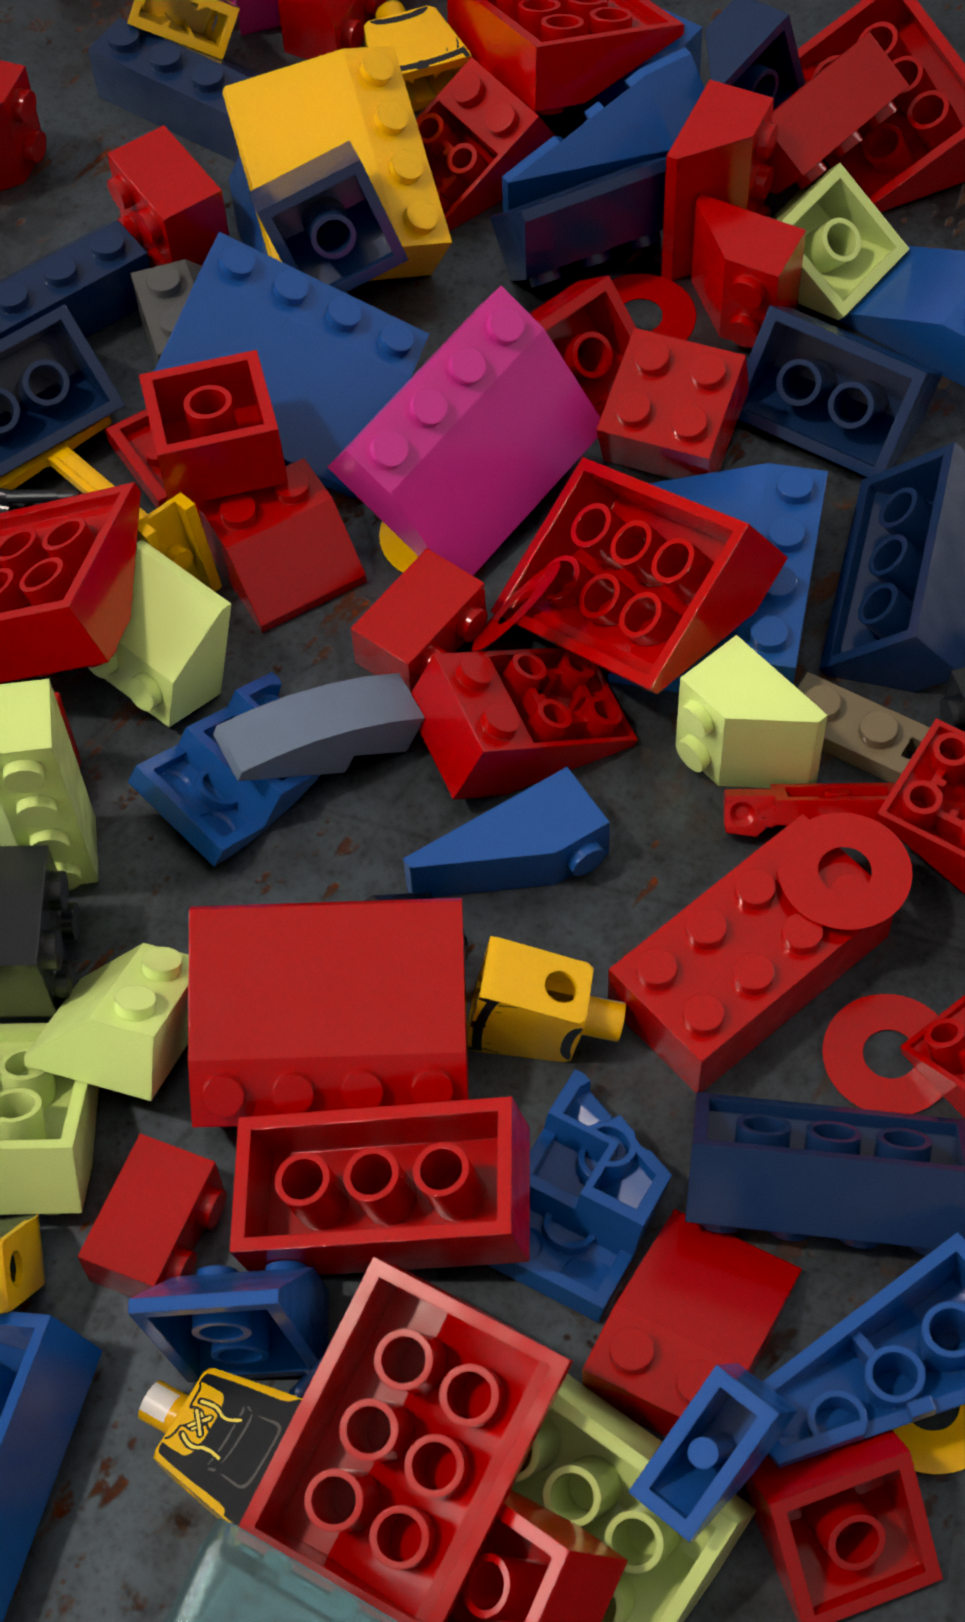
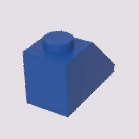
(712, 1449)

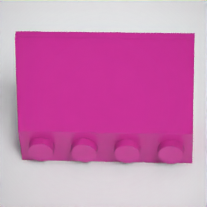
(472, 437)

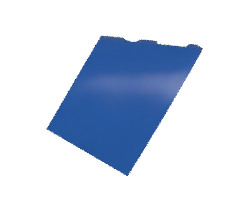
(199, 792)
(587, 1202)

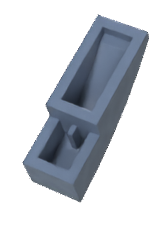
(321, 729)

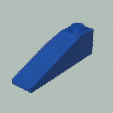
(626, 132)
(880, 1364)

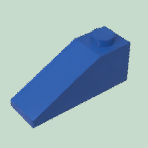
(518, 844)

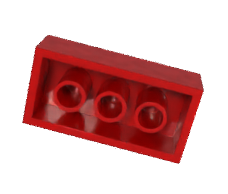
(737, 964)
(384, 1184)

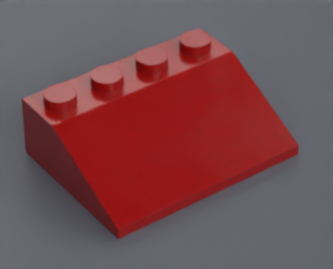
(561, 49)
(924, 139)
(640, 576)
(66, 581)
(325, 1007)
(405, 1445)

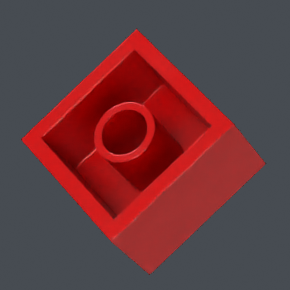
(166, 198)
(672, 406)
(214, 427)

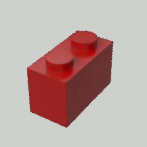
(420, 615)
(153, 1218)

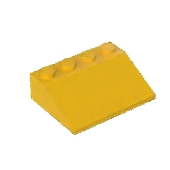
(336, 99)

